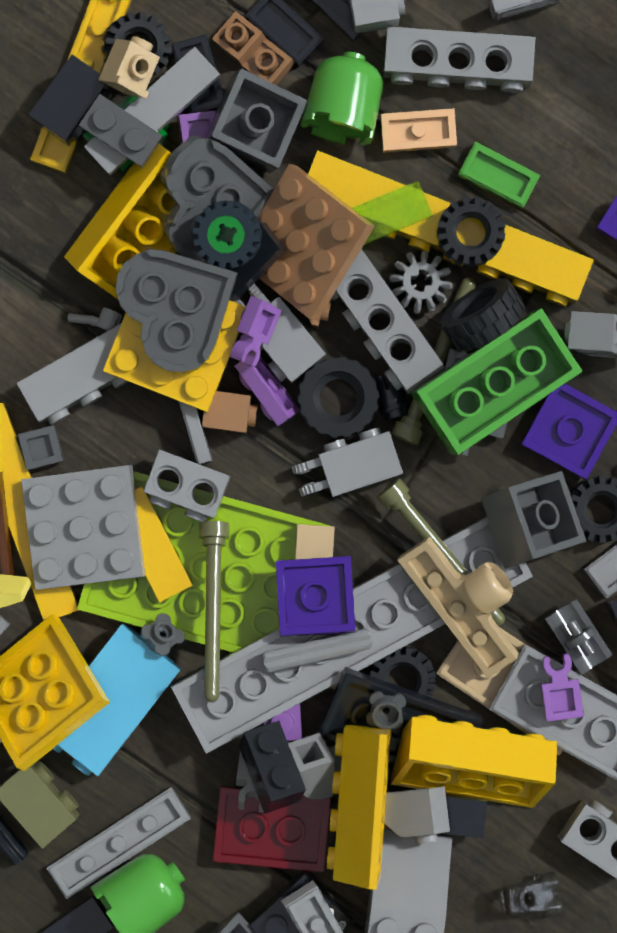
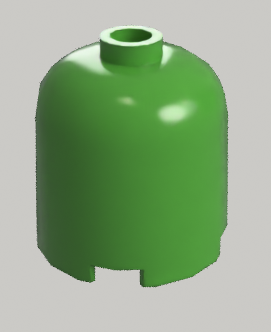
(344, 99)
(142, 894)

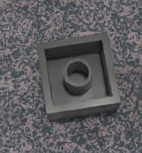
(256, 120)
(533, 519)

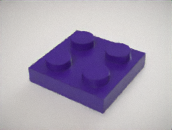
(571, 430)
(315, 596)

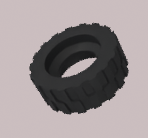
(482, 314)
(338, 369)

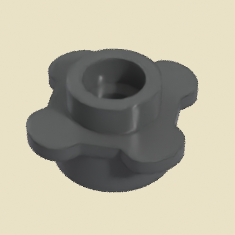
(159, 644)
(388, 720)

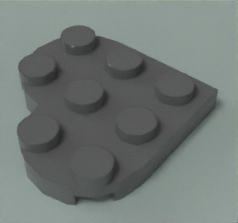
(199, 176)
(177, 304)

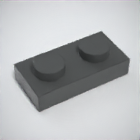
(120, 131)

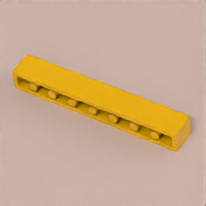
(522, 258)

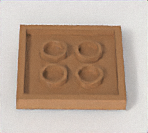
(319, 240)

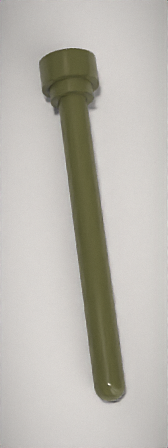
(409, 426)
(398, 499)
(213, 536)

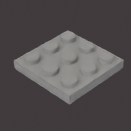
(83, 527)

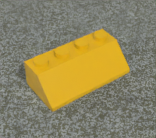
(125, 224)
(475, 761)
(360, 806)

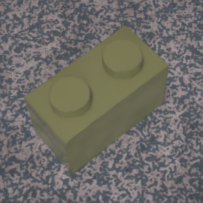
(39, 803)

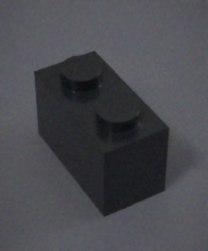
(69, 100)
(271, 767)

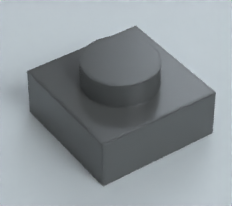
(41, 447)

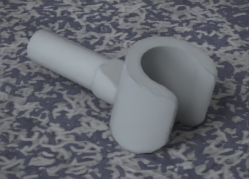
(107, 320)

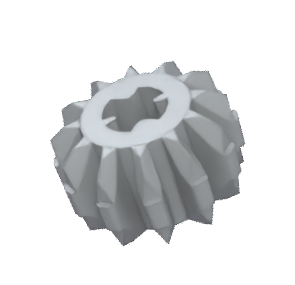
(412, 273)

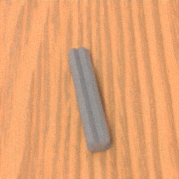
(316, 650)

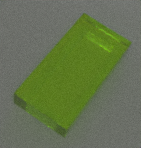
(395, 210)

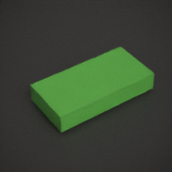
(498, 175)

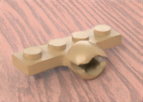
(465, 602)

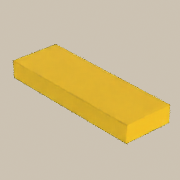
(161, 561)

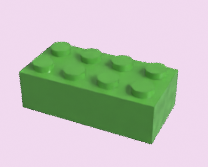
(496, 382)

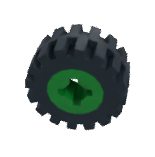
(243, 240)

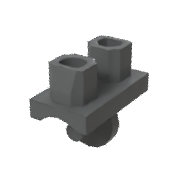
(578, 636)

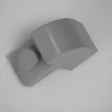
(316, 765)

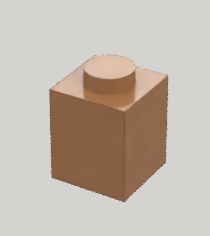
(230, 413)

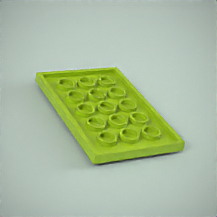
(247, 572)

